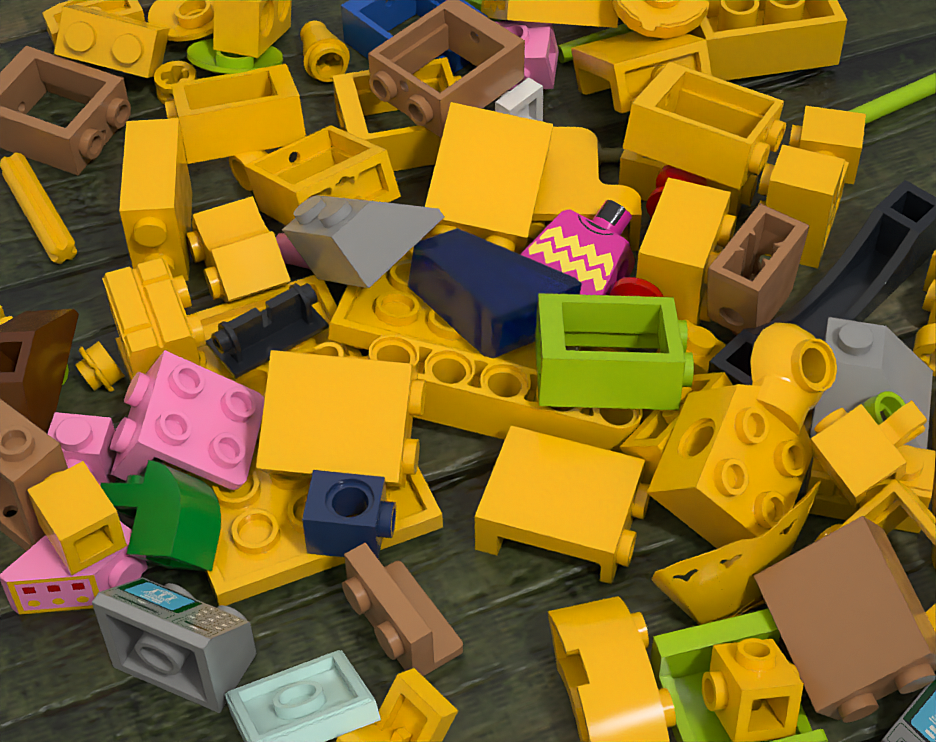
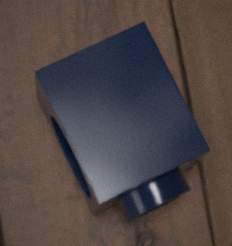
(344, 494)

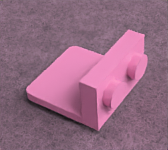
(188, 421)

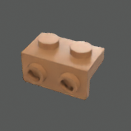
(399, 611)

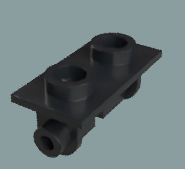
(281, 326)

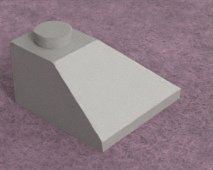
(869, 363)

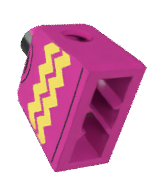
(587, 248)

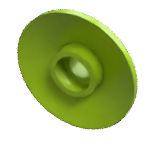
(223, 63)

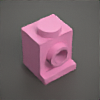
(86, 440)

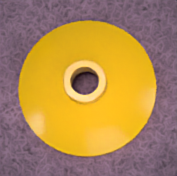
(185, 18)

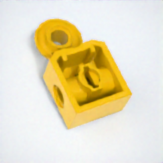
(745, 447)

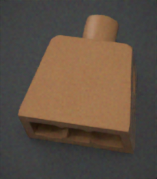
(741, 288)

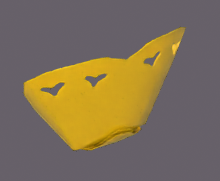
(730, 587)

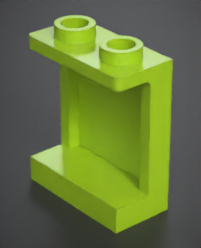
(684, 657)

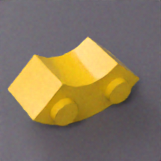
(237, 251)
(609, 673)

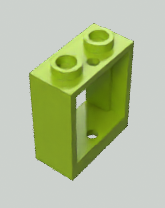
(607, 377)

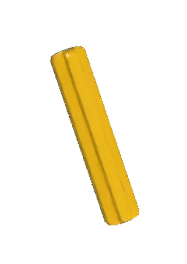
(38, 208)

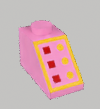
(43, 583)

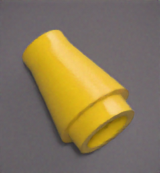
(323, 52)

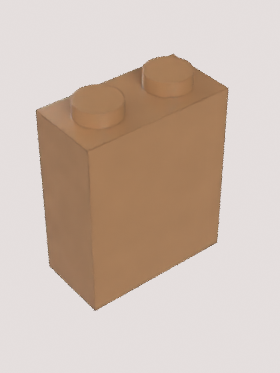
(850, 621)

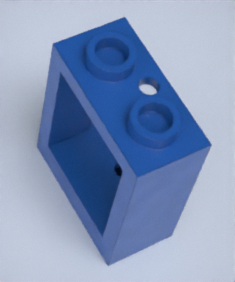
(369, 20)

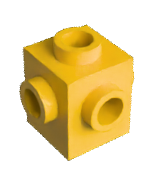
(753, 690)

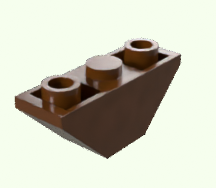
(34, 361)

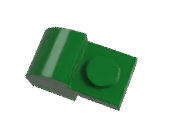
(172, 516)

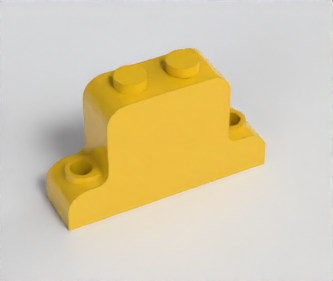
(573, 183)

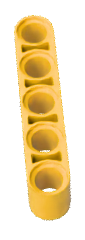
(494, 394)

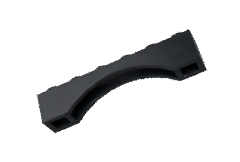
(878, 260)

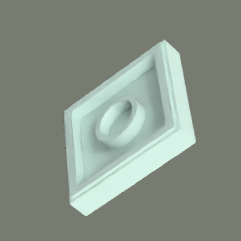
(304, 703)

